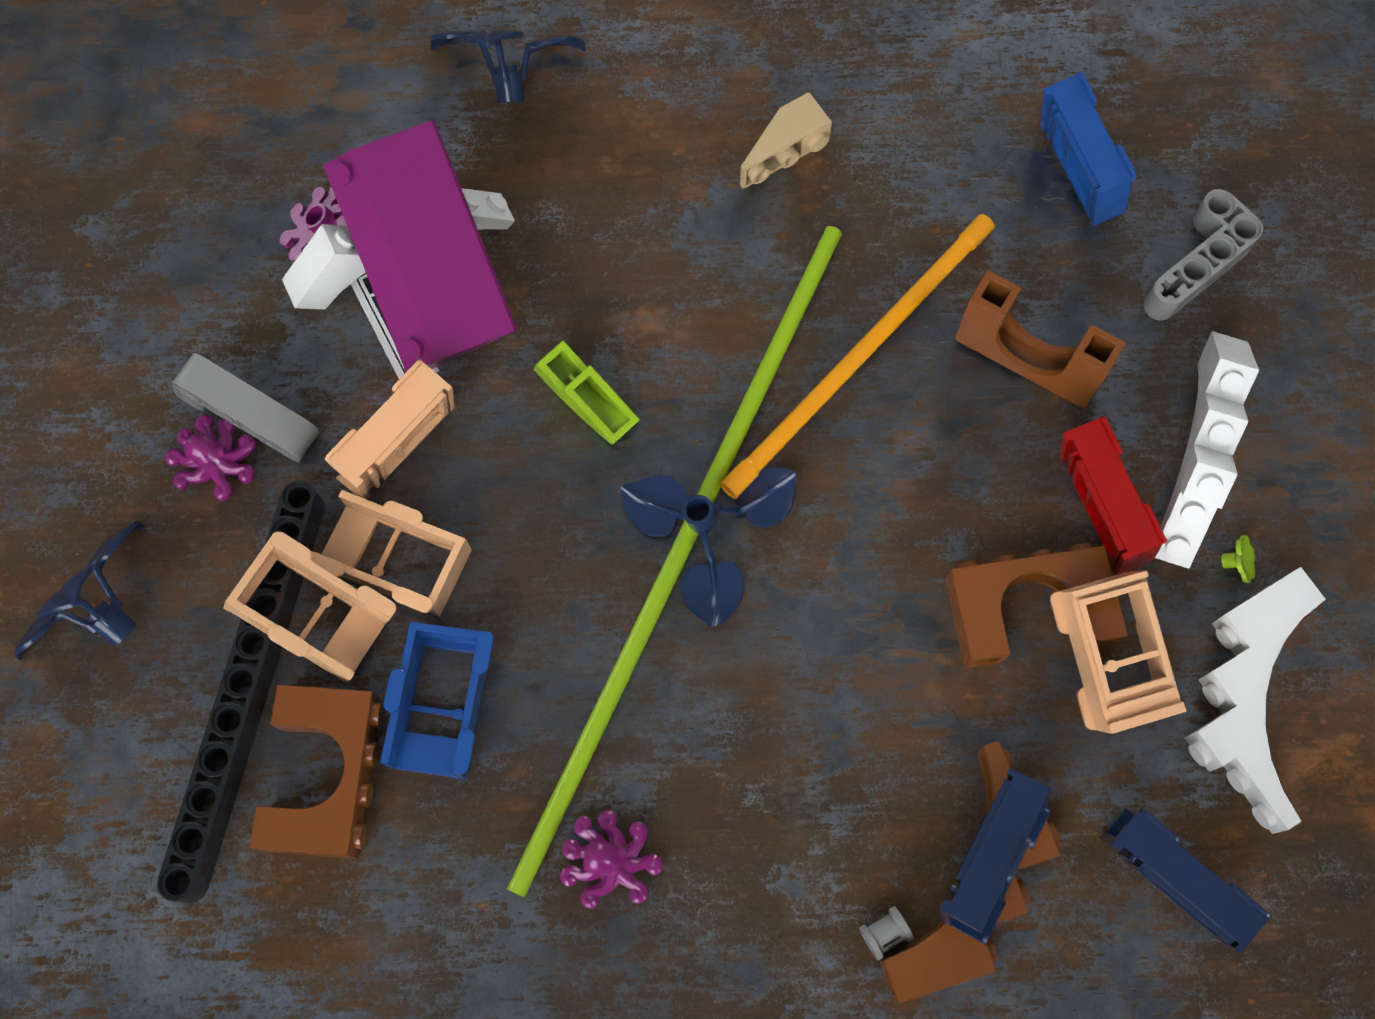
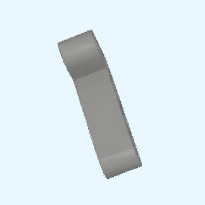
(1222, 240)
(213, 388)

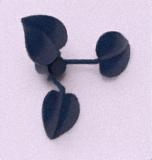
(506, 78)
(710, 589)
(104, 618)

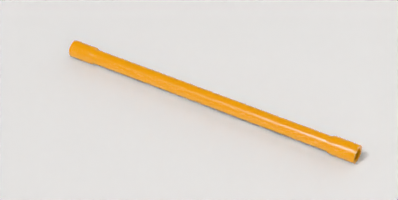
(750, 467)

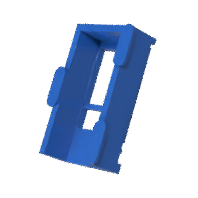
(1091, 161)
(428, 752)

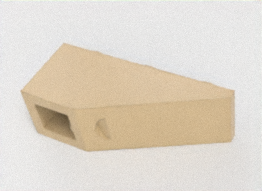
(791, 134)

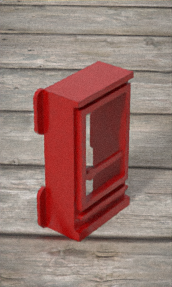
(1118, 516)

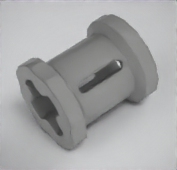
(886, 933)

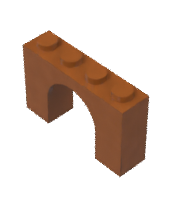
(1066, 371)
(978, 591)
(337, 823)

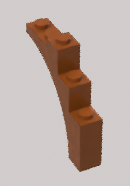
(945, 954)

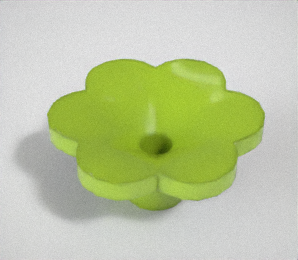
(1242, 559)

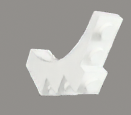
(332, 261)
(1208, 466)
(1239, 689)

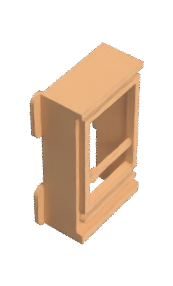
(393, 431)
(354, 533)
(355, 634)
(1134, 704)

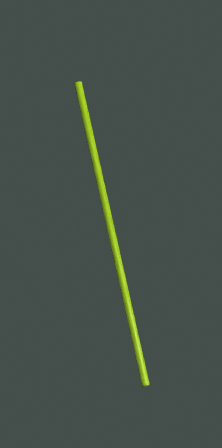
(669, 572)

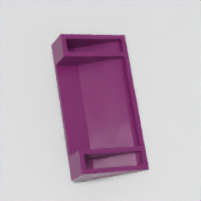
(420, 246)

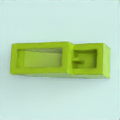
(586, 393)

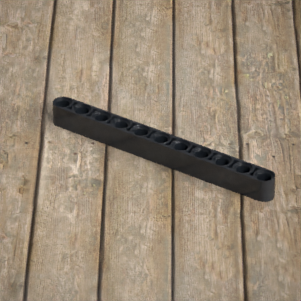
(230, 702)

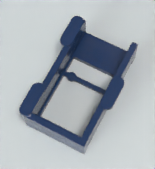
(995, 856)
(1185, 880)

